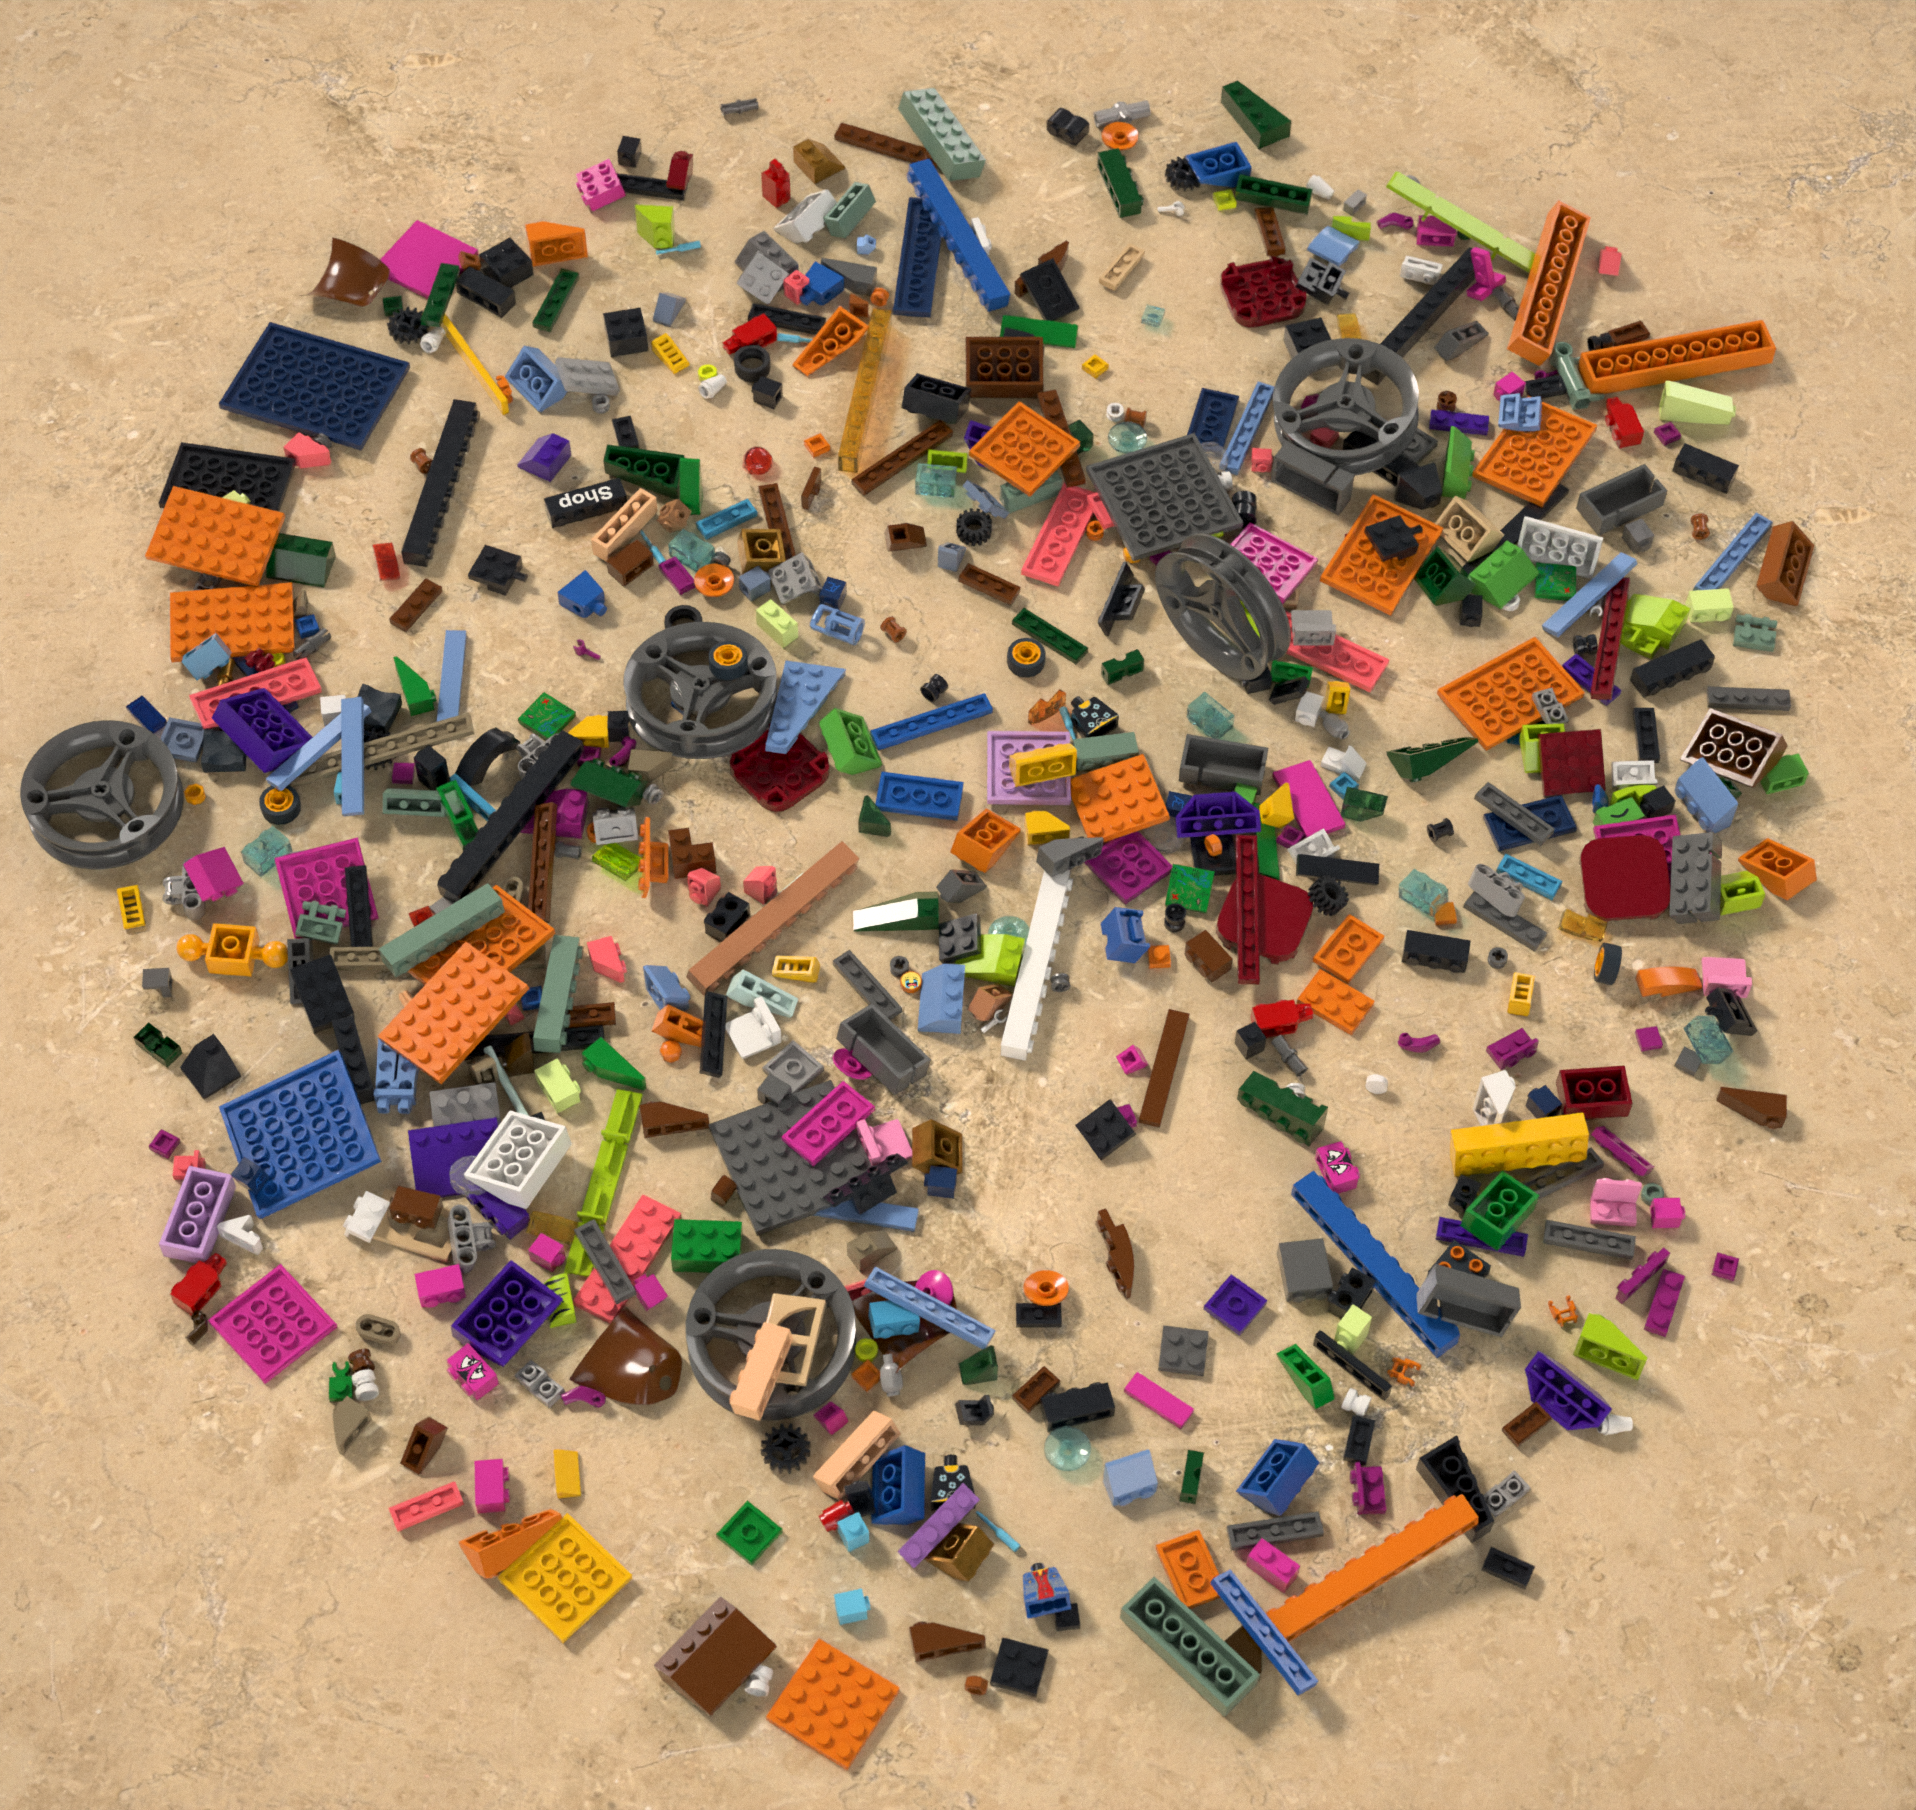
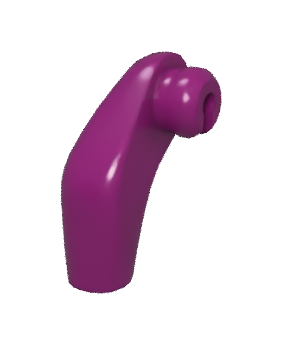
(1396, 220)
(624, 754)
(1418, 1045)
(584, 1394)

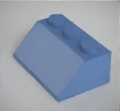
(536, 378)
(1706, 797)
(942, 999)

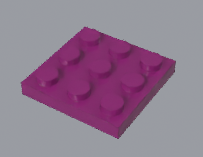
(1129, 866)

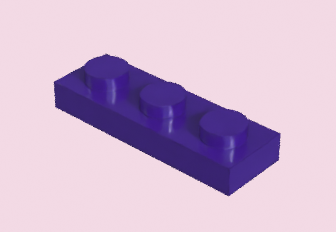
(1464, 422)
(1583, 674)

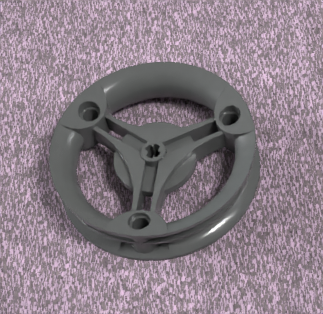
(1348, 404)
(1219, 600)
(699, 691)
(101, 794)
(765, 1264)

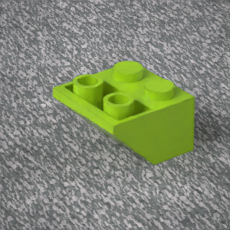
(1530, 744)
(1740, 892)

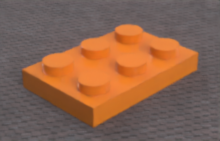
(1348, 948)
(1336, 1002)
(1189, 1568)

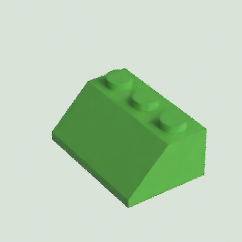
(1457, 465)
(1503, 575)
(849, 742)

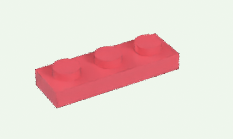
(426, 1506)

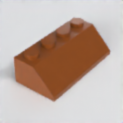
(1785, 564)

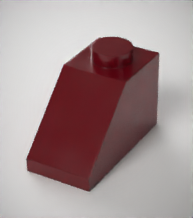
(680, 170)

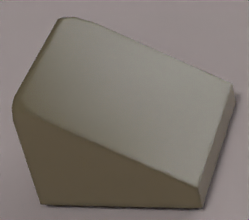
(301, 605)

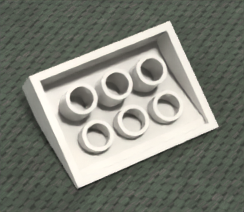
(1560, 545)
(519, 1158)

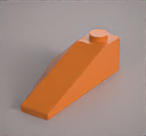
(834, 337)
(499, 1549)

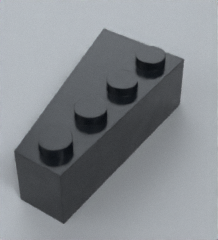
(1448, 1475)

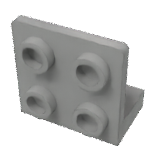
(762, 277)
(795, 578)
(1313, 627)
(615, 825)

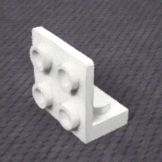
(754, 1030)

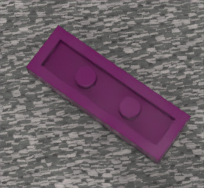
(1622, 1151)
(1642, 1275)
(1664, 1302)

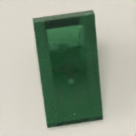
(873, 820)
(979, 1367)

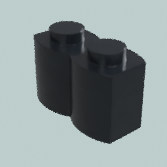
(1067, 126)

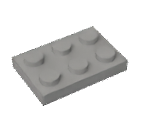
(587, 376)
(465, 1104)

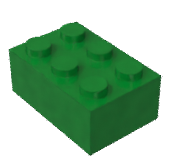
(1499, 1210)
(704, 1244)

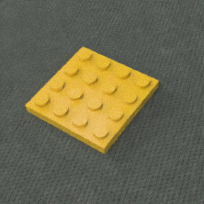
(565, 1578)

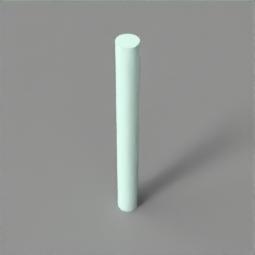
(506, 1083)

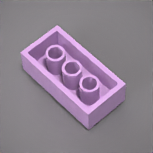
(196, 1213)

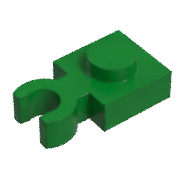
(341, 1384)

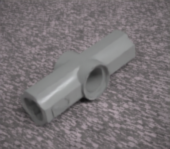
(1122, 113)

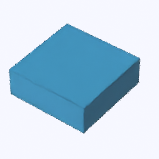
(1340, 784)

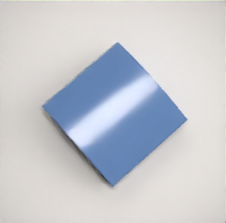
(1333, 245)
(1520, 413)

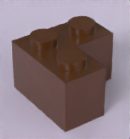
(688, 856)

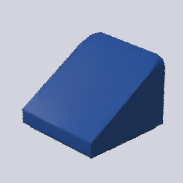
(1599, 799)

